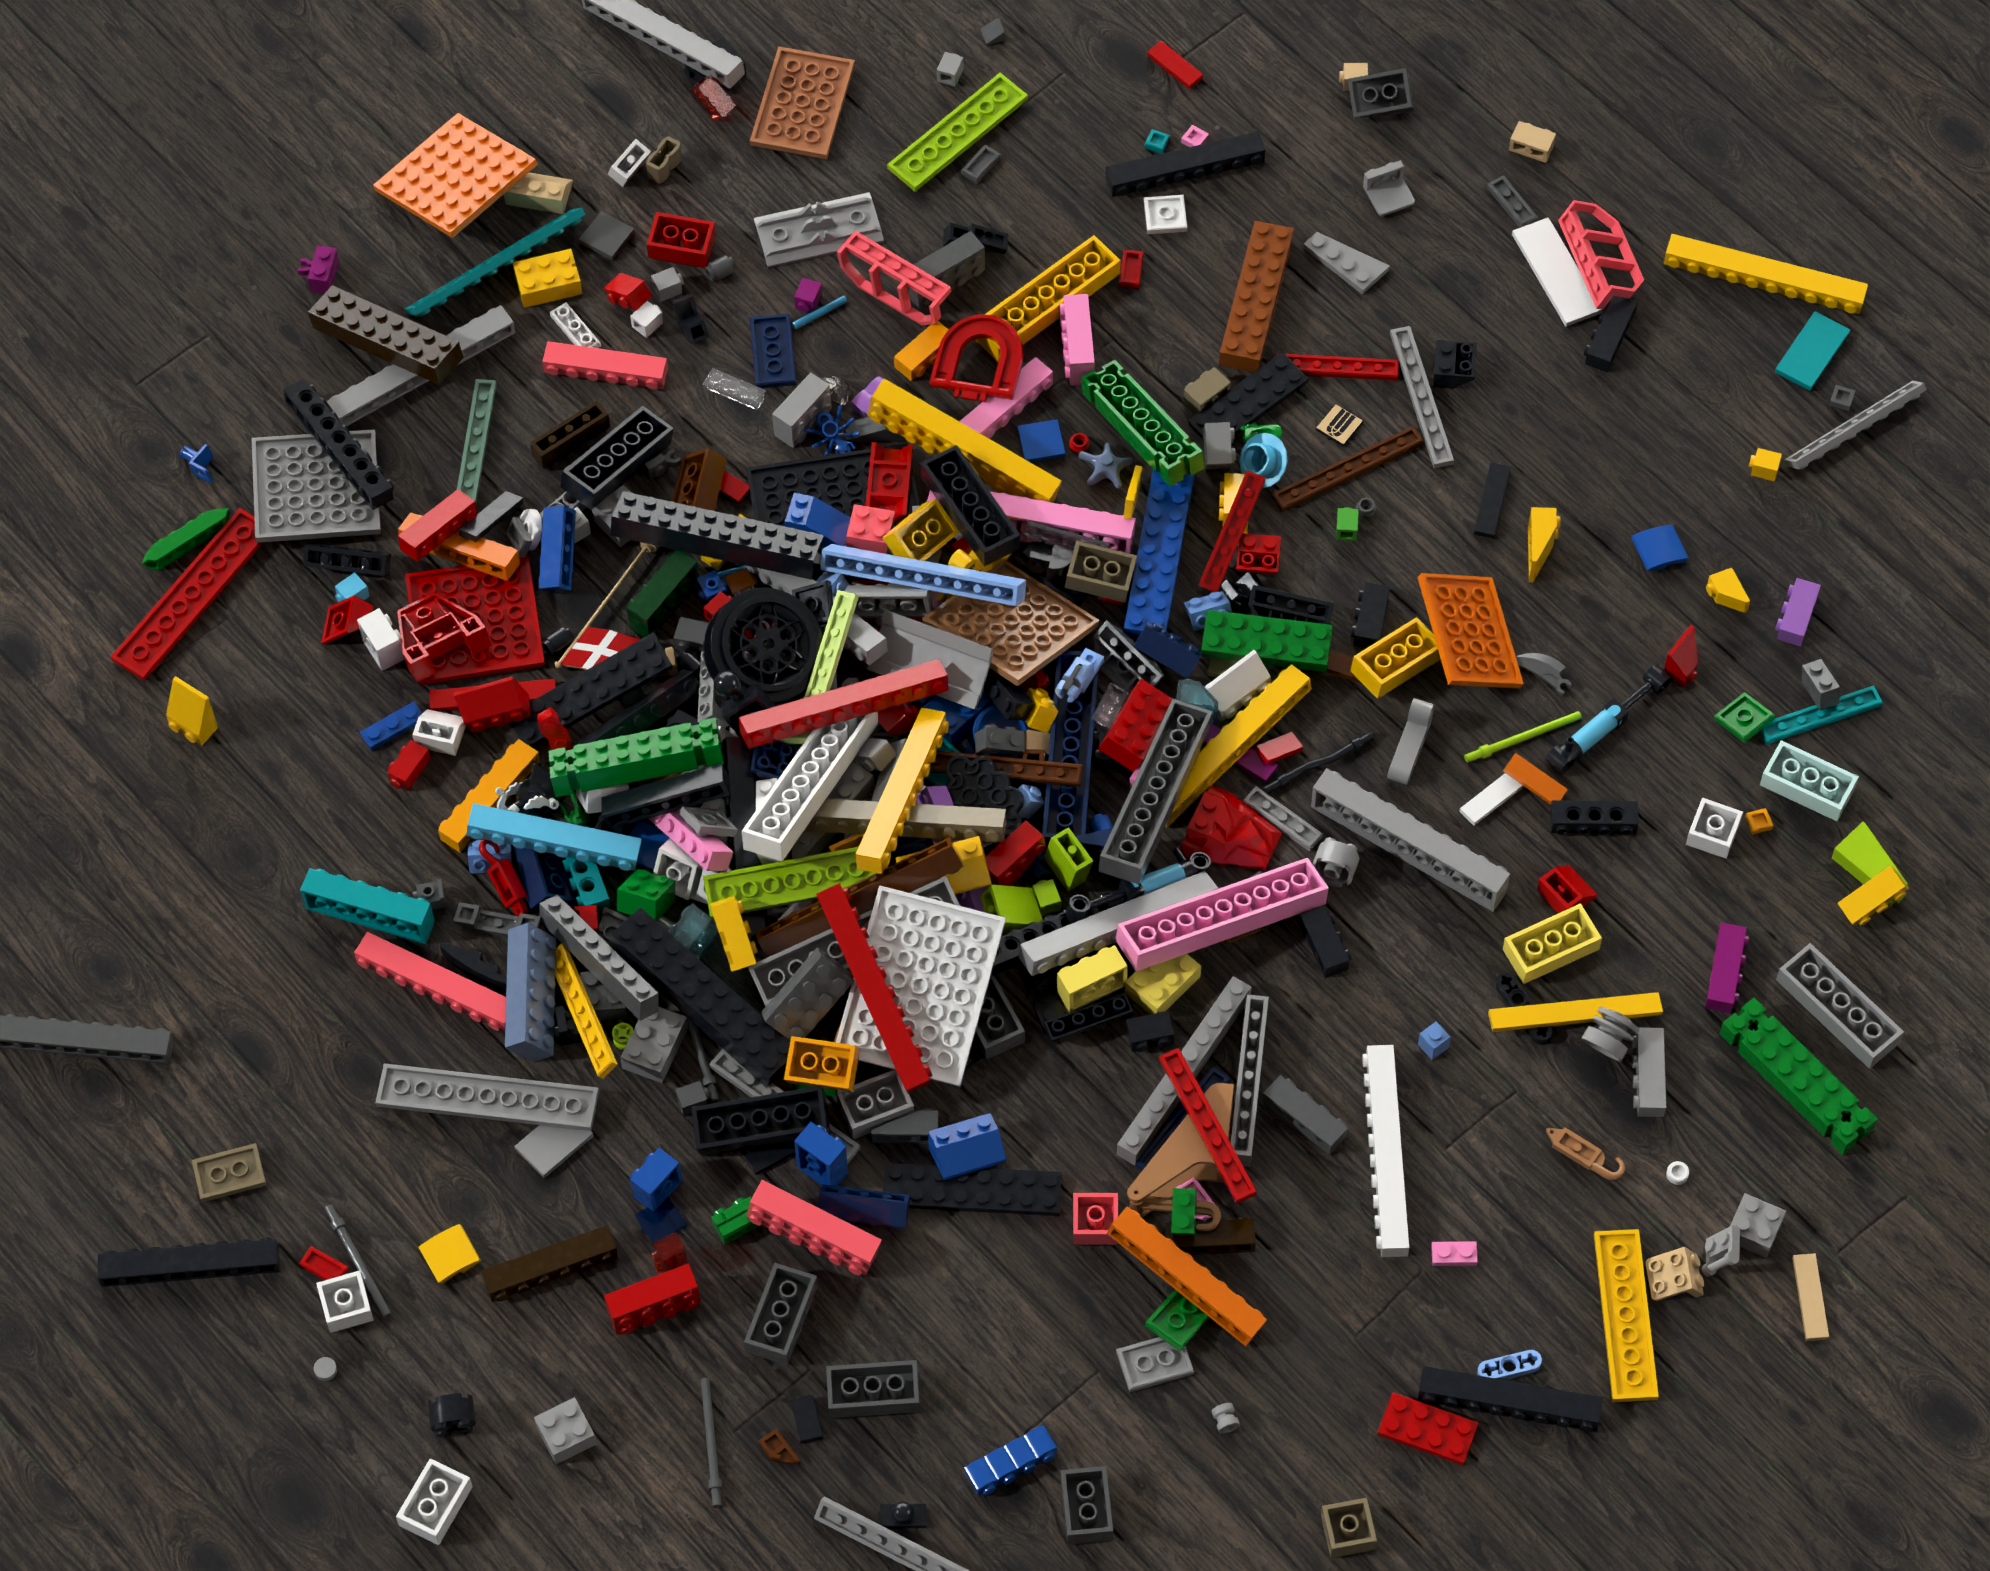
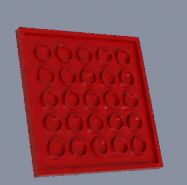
(503, 608)

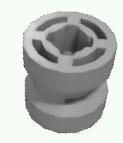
(1225, 1417)

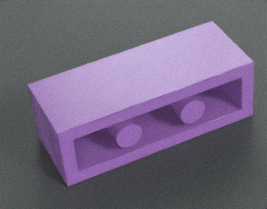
(1797, 611)

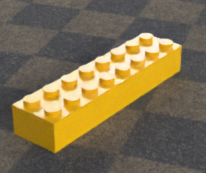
(1039, 301)

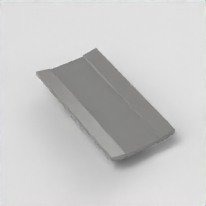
(816, 229)
(918, 643)

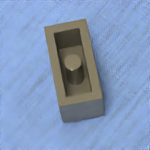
(1206, 389)

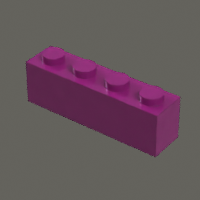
(1725, 968)

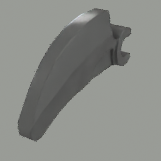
(1545, 668)

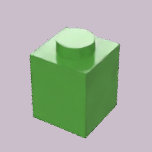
(1347, 524)

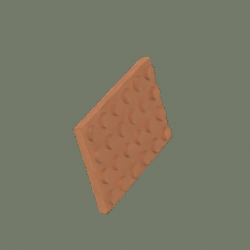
(802, 102)

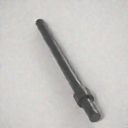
(708, 1079)
(339, 1226)
(715, 1482)

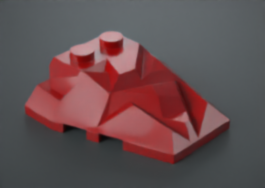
(1230, 832)

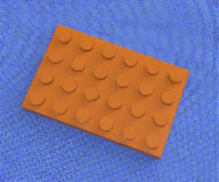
(1470, 630)

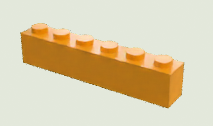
(511, 768)

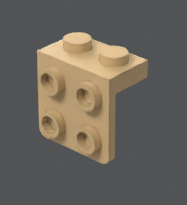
(1674, 1274)

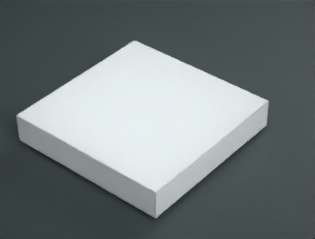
(1165, 214)

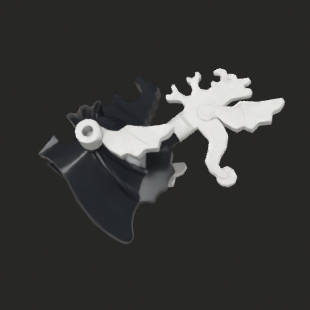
(533, 794)

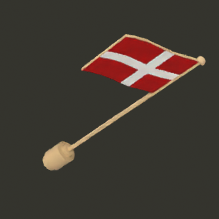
(598, 644)

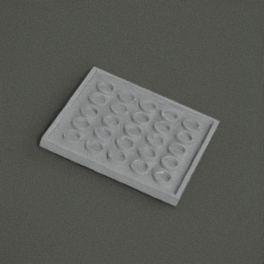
(305, 493)

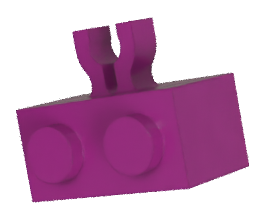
(321, 270)

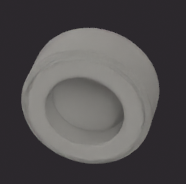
(325, 1369)

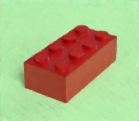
(1136, 725)
(652, 1299)

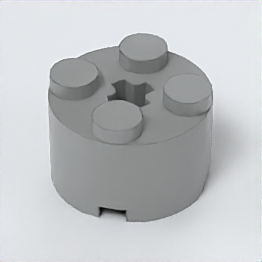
(1336, 862)

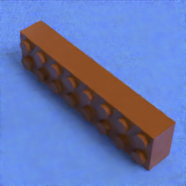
(1256, 296)

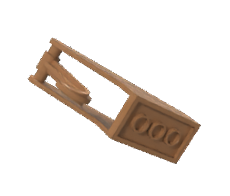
(1182, 1159)

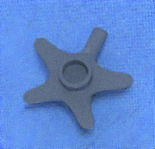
(1106, 465)

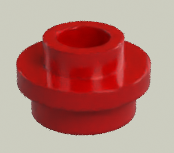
(1079, 438)

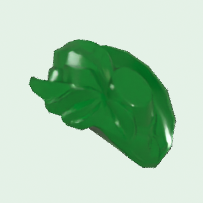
(1253, 429)

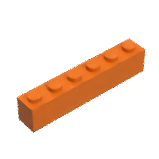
(481, 555)

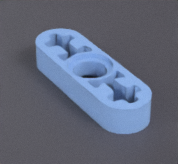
(1523, 1356)

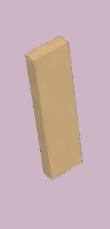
(1810, 1297)

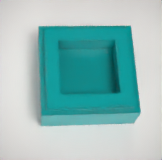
(1157, 141)

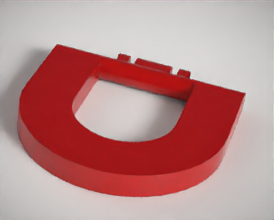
(955, 341)

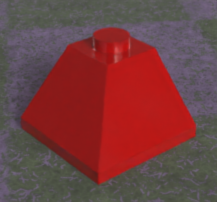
(343, 618)
(1682, 659)

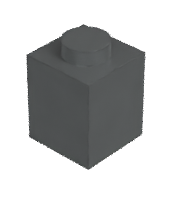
(691, 1096)

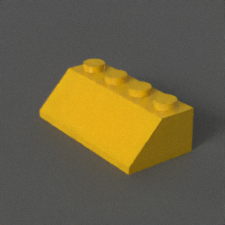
(974, 871)

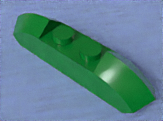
(185, 539)

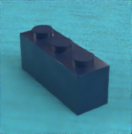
(1168, 649)

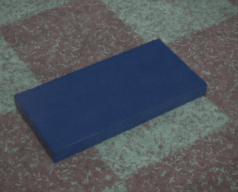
(772, 351)

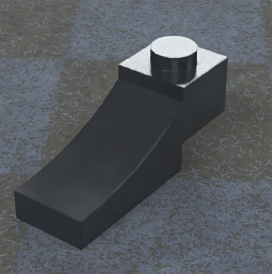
(991, 239)

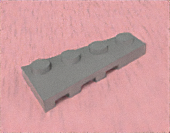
(1349, 264)

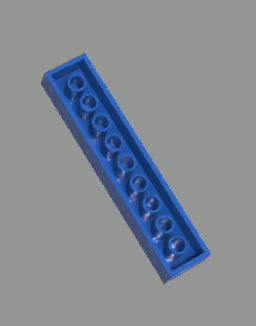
(1158, 554)

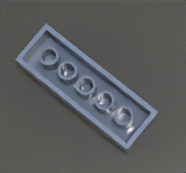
(530, 992)

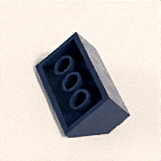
(543, 877)

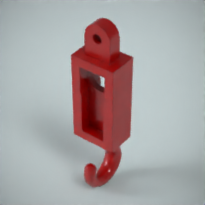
(504, 879)

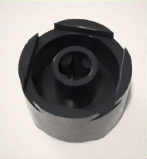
(452, 1414)

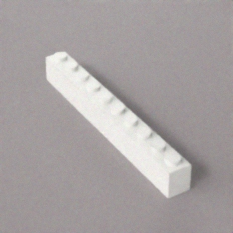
(1386, 1151)

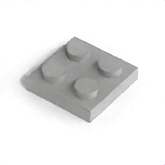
(708, 822)

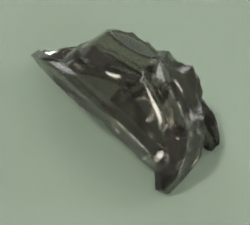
(838, 389)

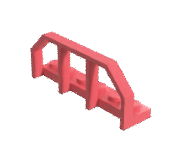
(1586, 259)
(898, 269)

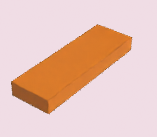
(1534, 779)

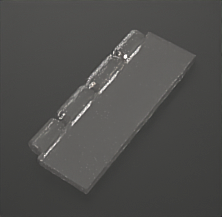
(1056, 536)

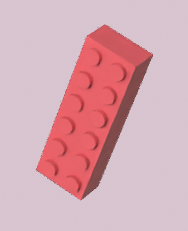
(813, 1228)

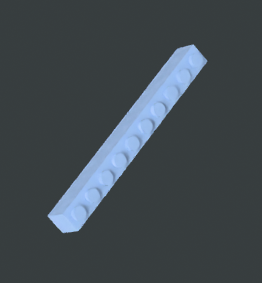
(923, 574)

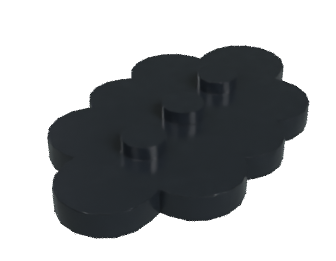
(982, 786)

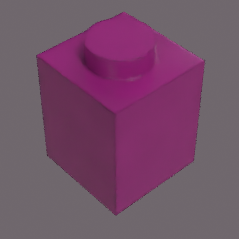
(808, 295)

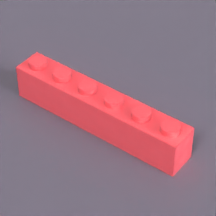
(605, 365)

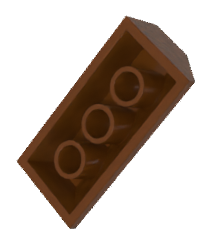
(700, 479)

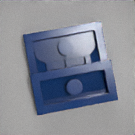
(1659, 547)

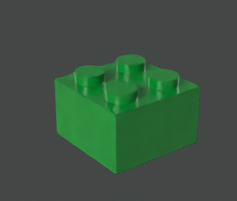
(646, 890)

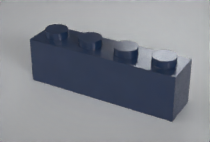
(865, 1206)

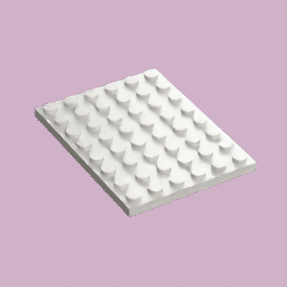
(940, 972)

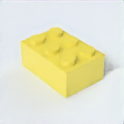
(1091, 978)
(1162, 983)

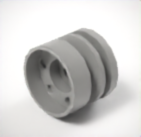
(1610, 1033)

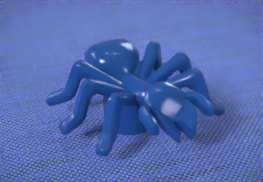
(832, 431)

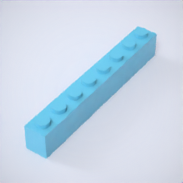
(553, 837)

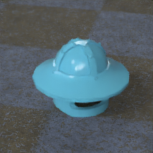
(1264, 456)

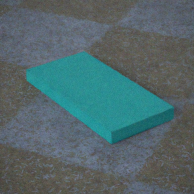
(1812, 351)

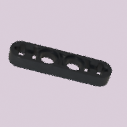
(1519, 991)

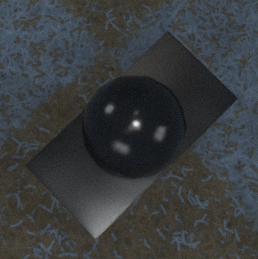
(903, 1515)

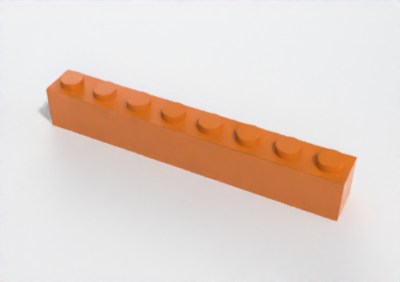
(1186, 1276)

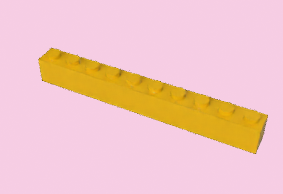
(1765, 274)
(1242, 734)
(901, 791)

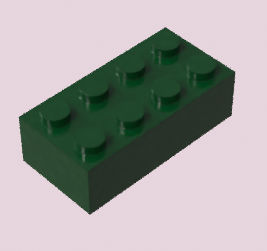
(662, 594)

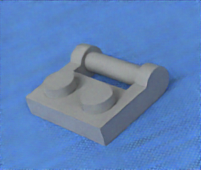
(1722, 1244)

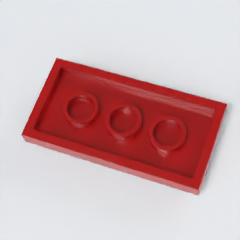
(1427, 1428)

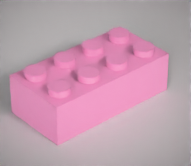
(1076, 337)

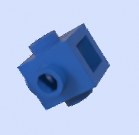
(709, 586)

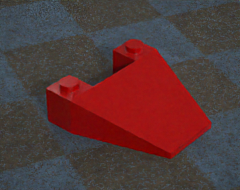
(434, 628)

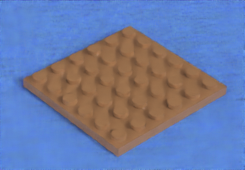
(1021, 635)

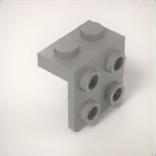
(1387, 188)

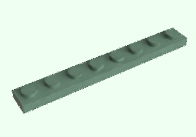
(476, 437)

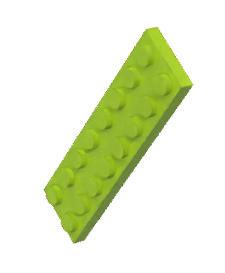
(957, 132)
(785, 881)

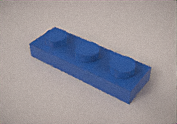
(391, 726)

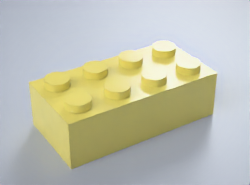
(1552, 943)

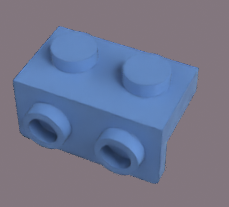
(1198, 607)
(478, 863)

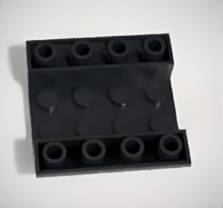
(1054, 1015)

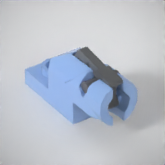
(1079, 675)

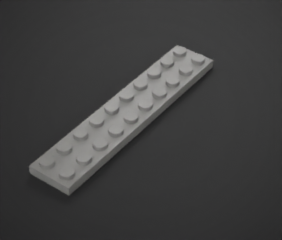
(487, 1097)

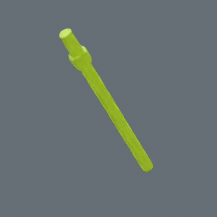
(1487, 750)

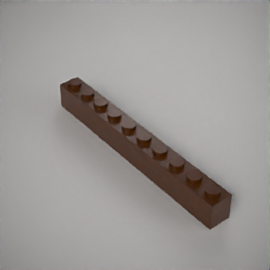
(903, 876)

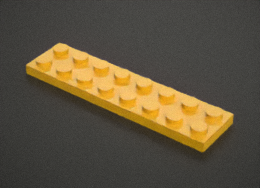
(1625, 1315)

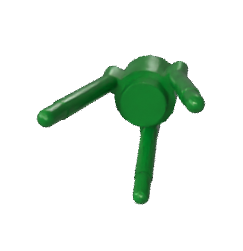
(577, 815)

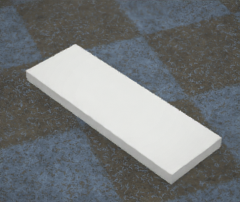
(1556, 271)

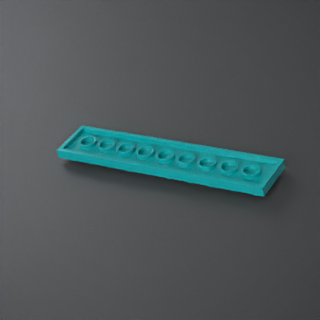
(490, 265)

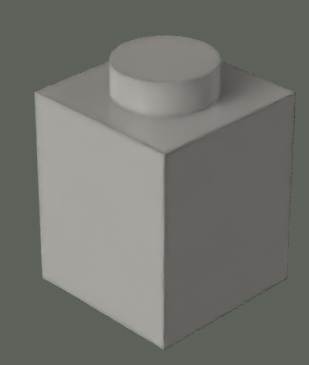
(950, 69)
(667, 283)

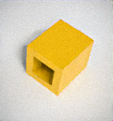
(1765, 464)

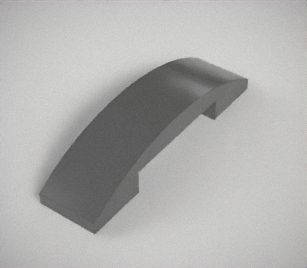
(490, 922)

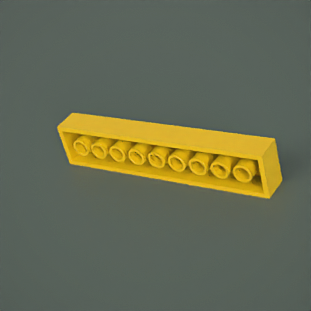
(938, 432)

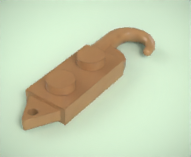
(1583, 1152)

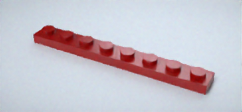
(1207, 1126)

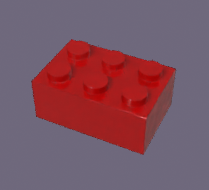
(681, 240)

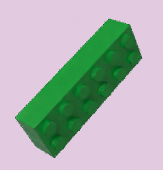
(1274, 639)

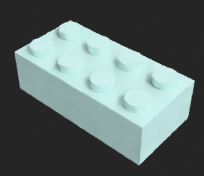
(1809, 780)

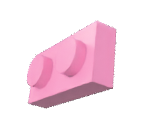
(1454, 1253)

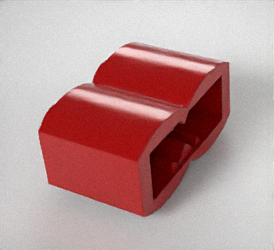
(551, 728)

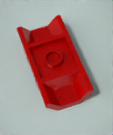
(889, 479)

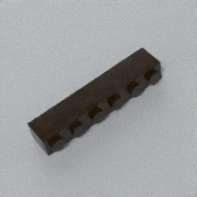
(549, 1263)

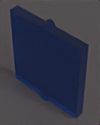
(660, 1222)

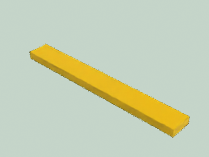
(1572, 1011)
(583, 1013)

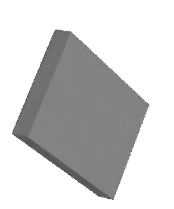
(550, 1146)
(1152, 1363)

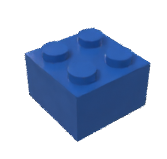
(656, 1179)

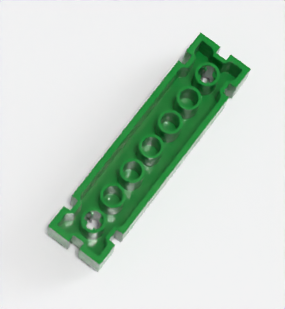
(1142, 423)
(635, 757)
(1798, 1076)

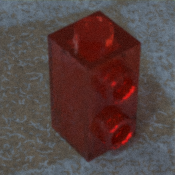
(713, 98)

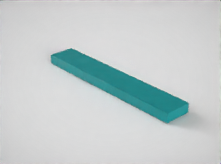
(1812, 717)

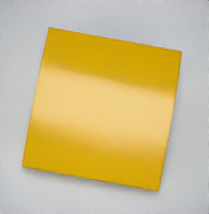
(449, 1253)

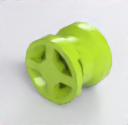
(621, 1030)

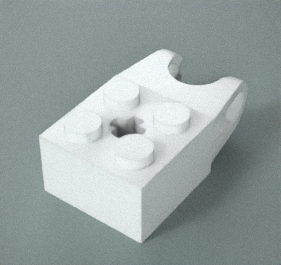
(679, 866)

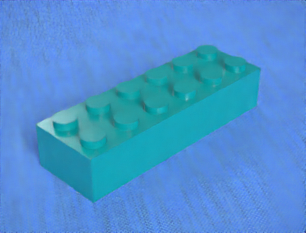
(367, 905)

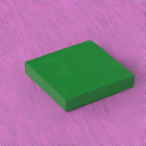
(1744, 717)

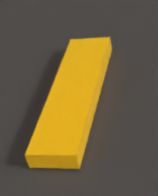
(1133, 492)

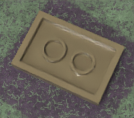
(229, 1172)

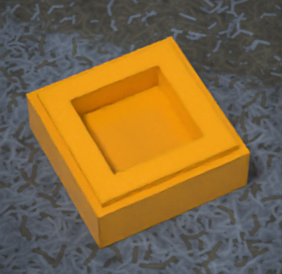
(1759, 821)

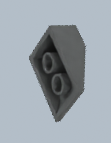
(1381, 94)

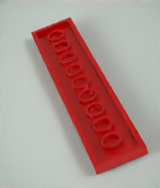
(189, 596)

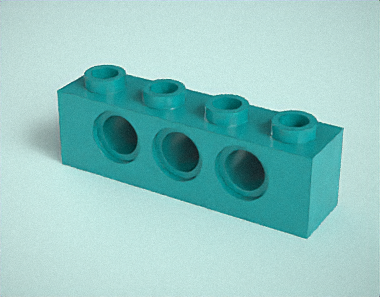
(590, 878)

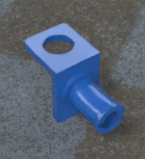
(198, 461)

